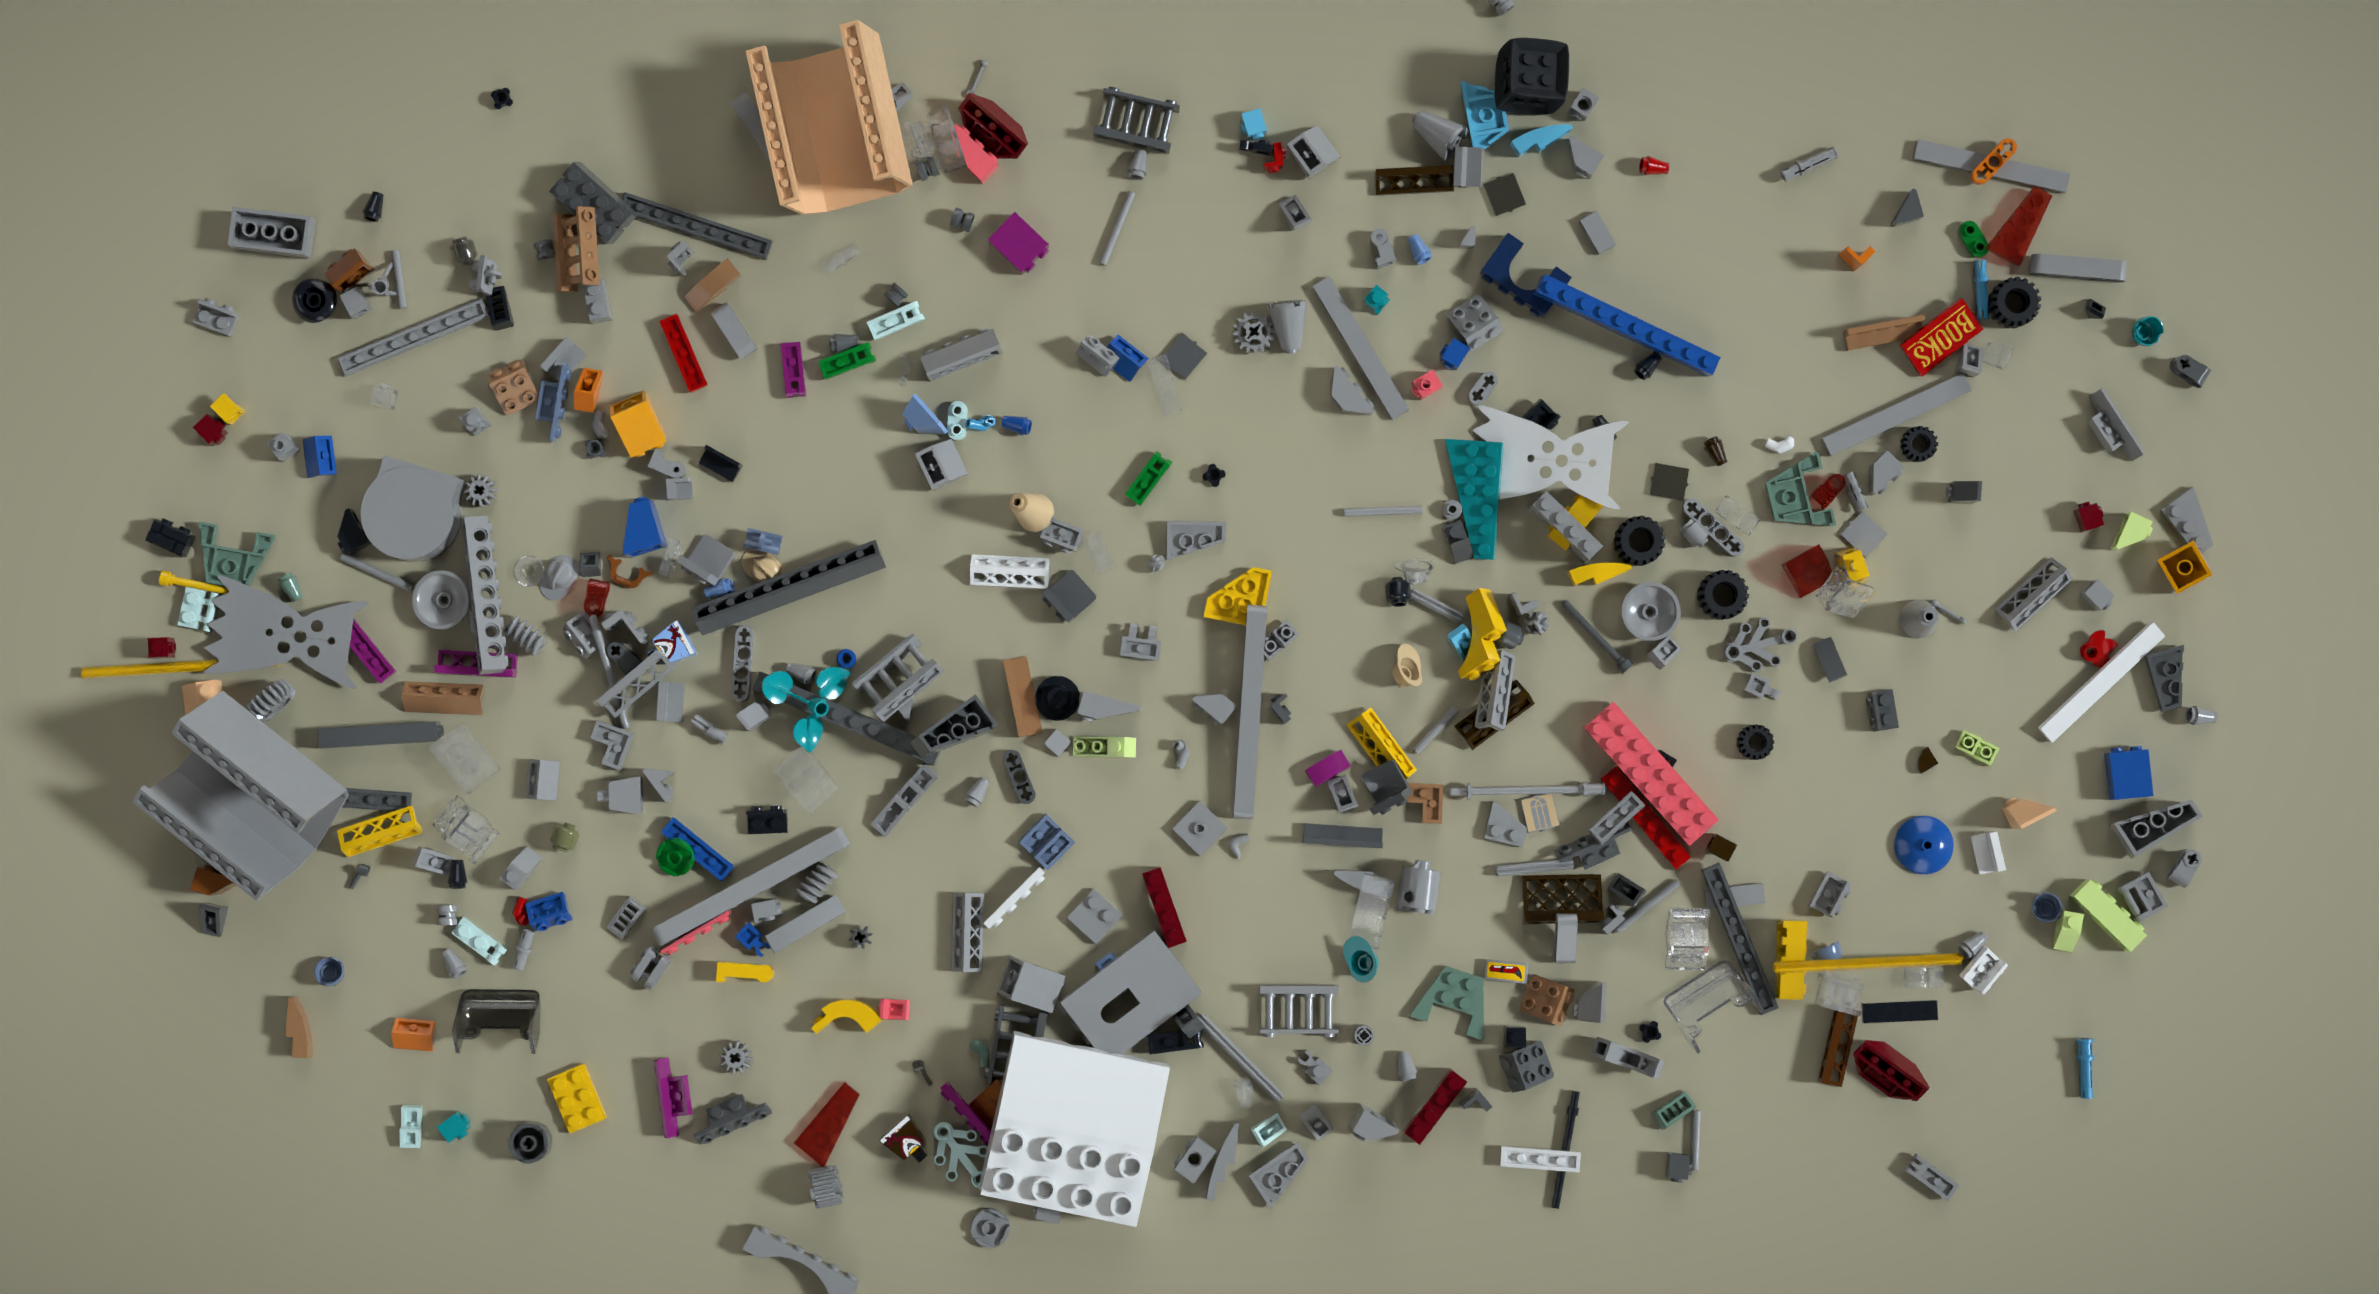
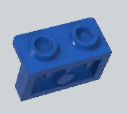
(548, 912)

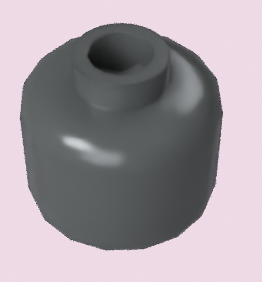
(1511, 637)

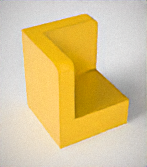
(227, 409)

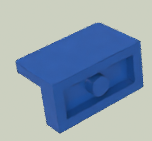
(1130, 358)
(319, 456)

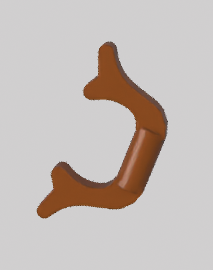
(623, 581)

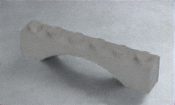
(764, 1244)

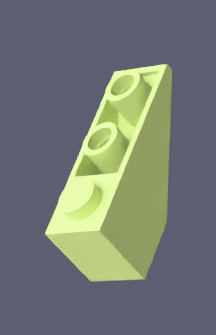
(1104, 746)

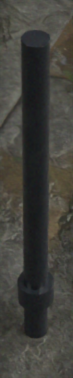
(1572, 1112)

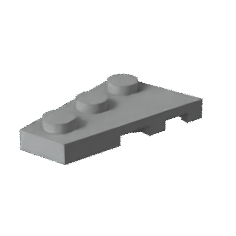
(2188, 520)
(1191, 536)
(1277, 1173)

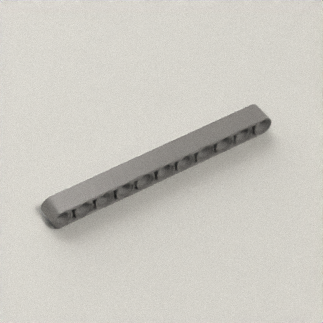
(1250, 711)
(750, 886)

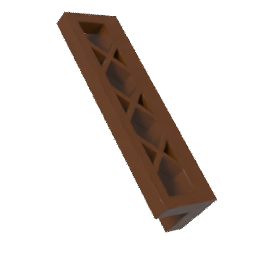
(1833, 1045)

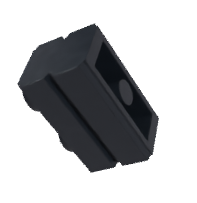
(170, 538)

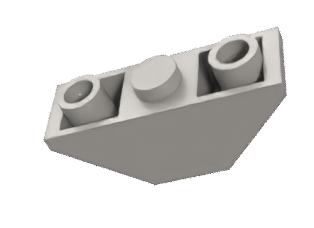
(1348, 395)

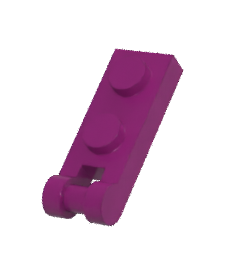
(793, 369)

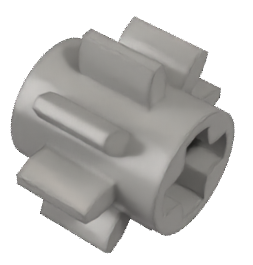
(1537, 623)

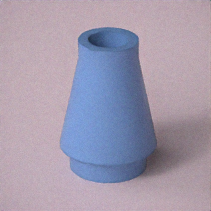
(1420, 251)
(722, 588)

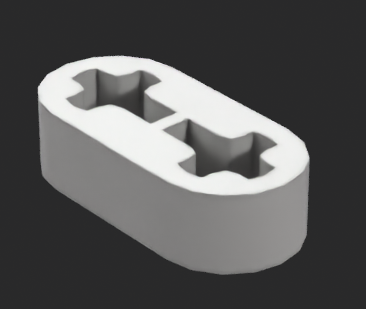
(1479, 385)

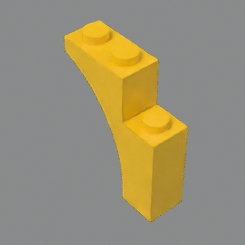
(1486, 627)

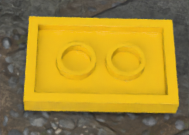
(577, 1098)

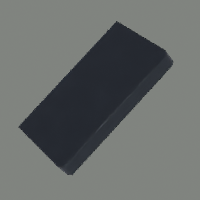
(720, 463)

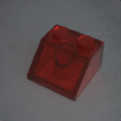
(1808, 570)

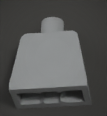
(624, 795)

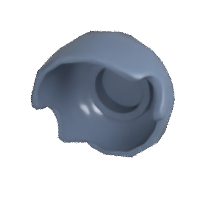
(2046, 907)
(1827, 953)
(329, 971)

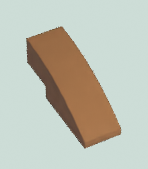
(712, 285)
(298, 1028)

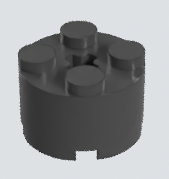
(525, 1152)

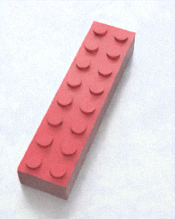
(1651, 773)

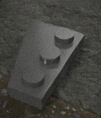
(2166, 676)

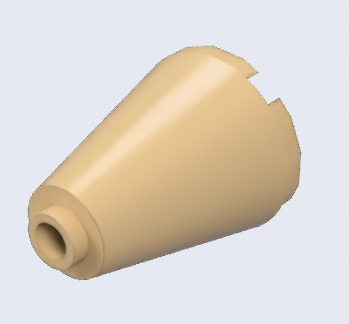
(1032, 510)

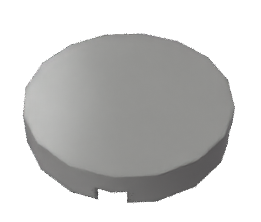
(990, 1228)

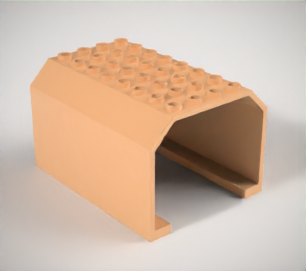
(831, 124)

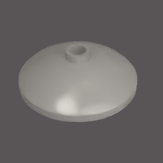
(430, 595)
(1664, 609)

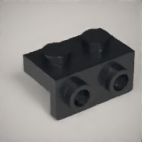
(1542, 415)

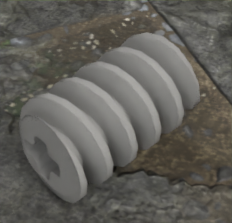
(525, 636)
(817, 883)

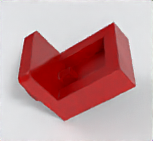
(1279, 155)

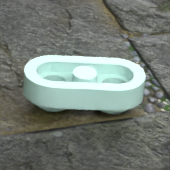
(957, 420)

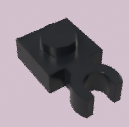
(1261, 147)

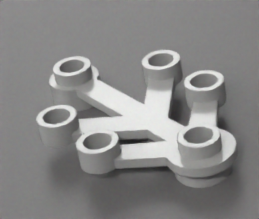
(1755, 646)

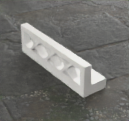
(1009, 567)

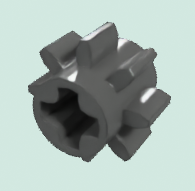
(856, 933)

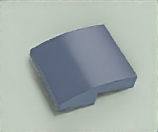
(1046, 841)

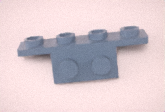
(551, 402)

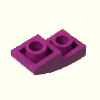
(1327, 768)

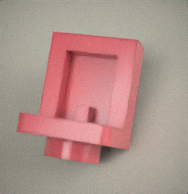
(894, 1009)

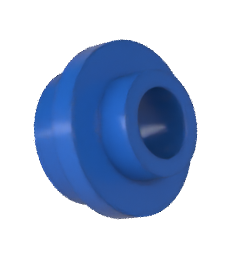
(841, 654)

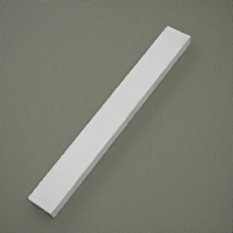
(2101, 682)

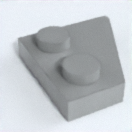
(1504, 827)

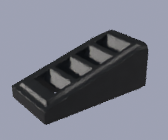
(504, 319)

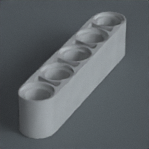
(2078, 268)

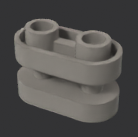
(648, 956)

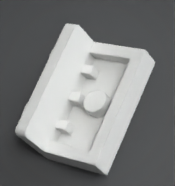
(1983, 970)

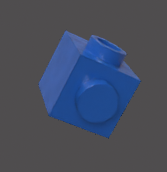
(1453, 354)

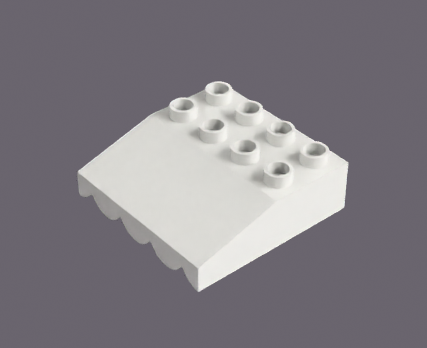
(1074, 1129)

